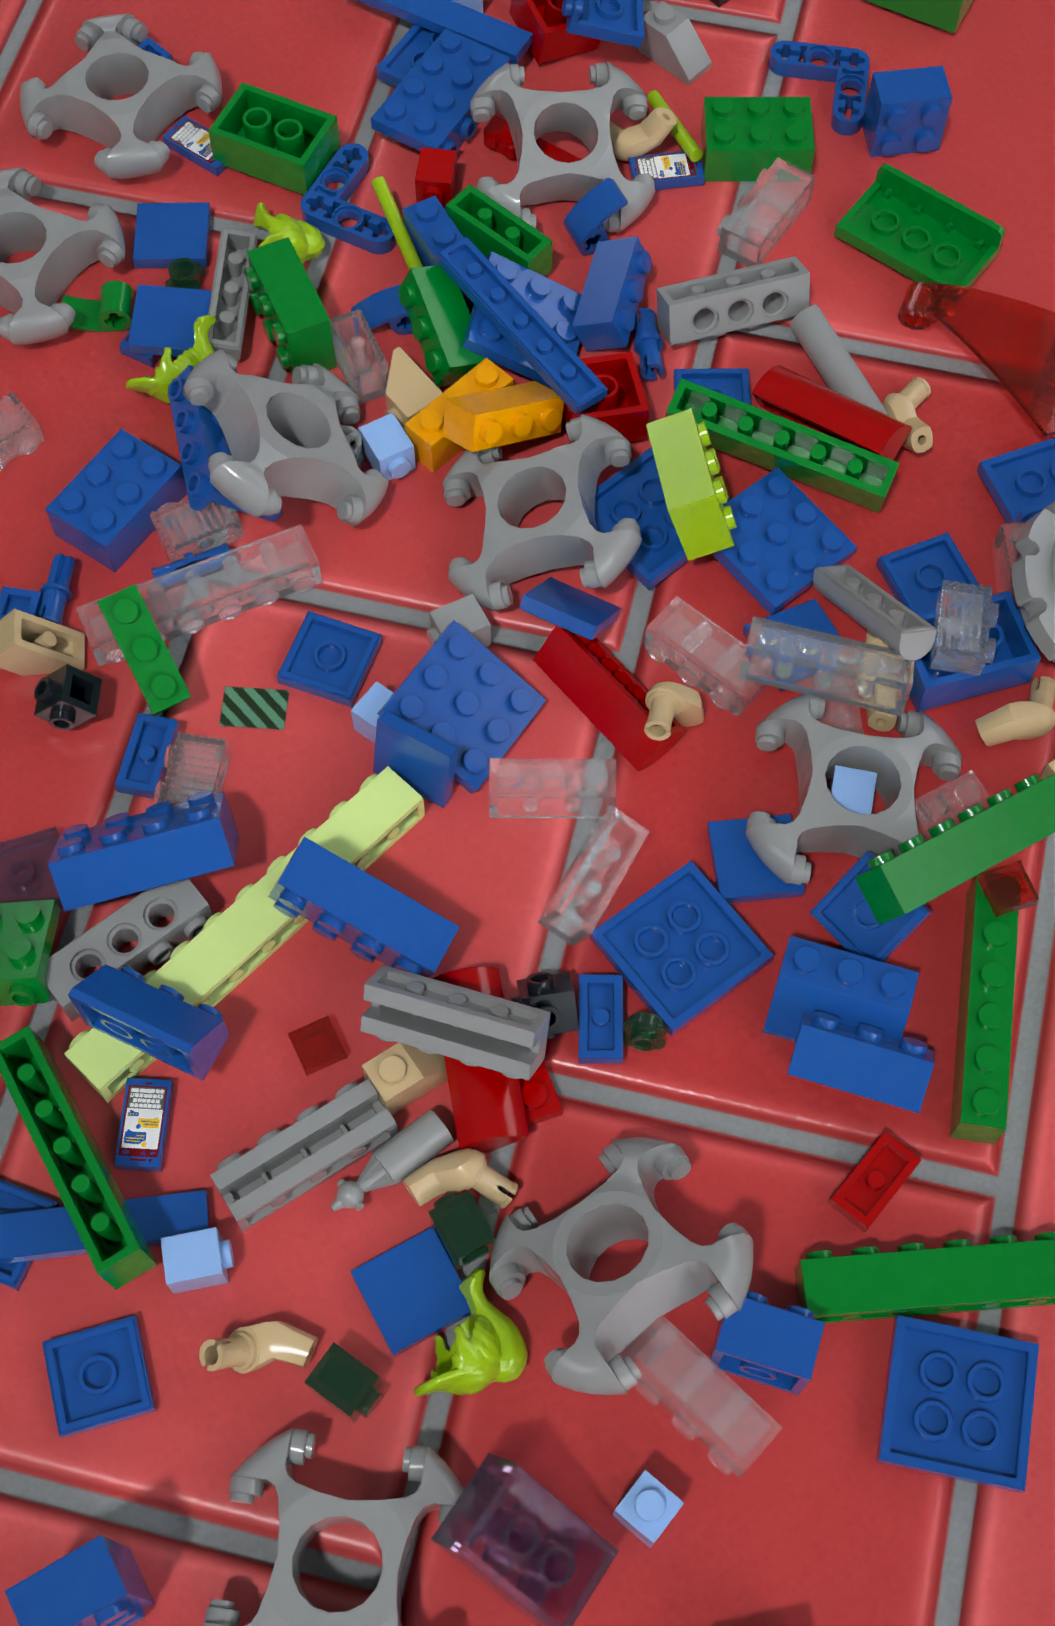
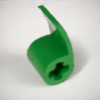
(108, 314)

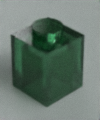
(461, 1228)
(345, 1384)

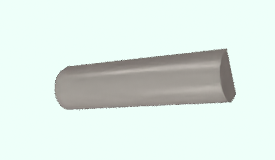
(230, 291)
(832, 357)
(875, 610)

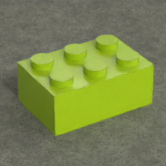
(690, 484)

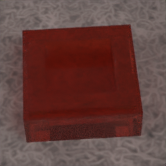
(1008, 888)
(317, 1045)

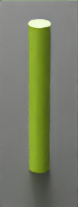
(679, 131)
(396, 223)

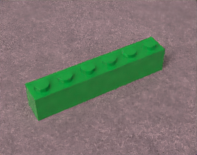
(791, 447)
(959, 850)
(984, 1021)
(73, 1160)
(928, 1280)

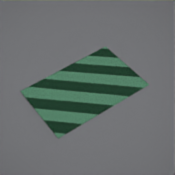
(254, 708)

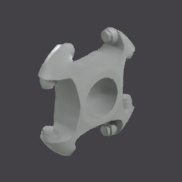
(117, 68)
(576, 112)
(63, 249)
(284, 439)
(566, 539)
(819, 819)
(620, 1310)
(308, 1512)

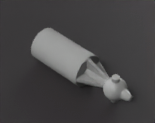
(396, 1159)

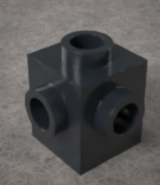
(67, 697)
(552, 994)

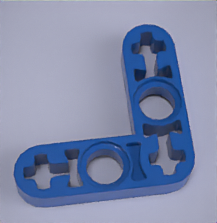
(842, 75)
(337, 208)

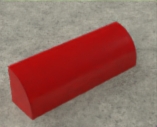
(829, 412)
(604, 694)
(484, 1101)

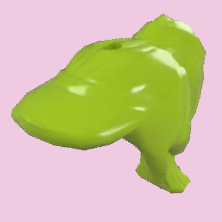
(303, 236)
(168, 370)
(484, 1348)

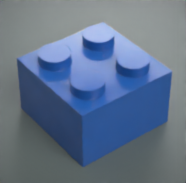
(906, 111)
(769, 1344)

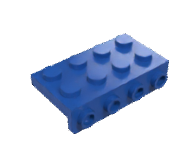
(606, 20)
(434, 98)
(197, 440)
(1021, 480)

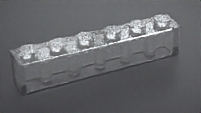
(215, 589)

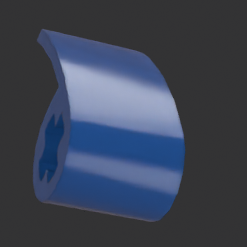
(589, 213)
(385, 308)

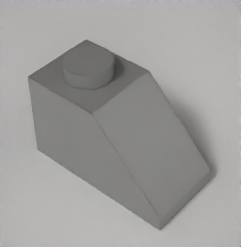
(674, 43)

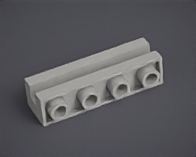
(455, 1022)
(304, 1154)

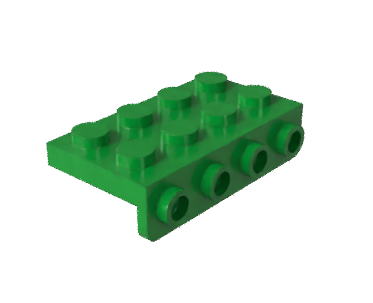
(920, 231)
(25, 950)

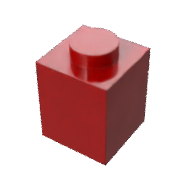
(436, 175)

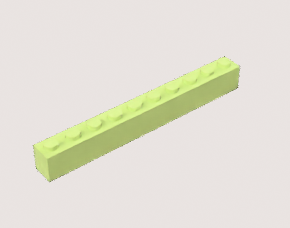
(252, 927)

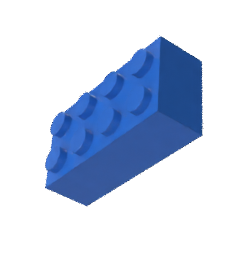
(144, 849)
(361, 911)

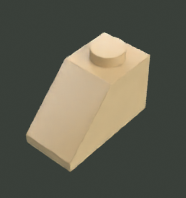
(407, 388)
(38, 645)
(404, 1075)

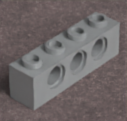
(758, 292)
(129, 923)

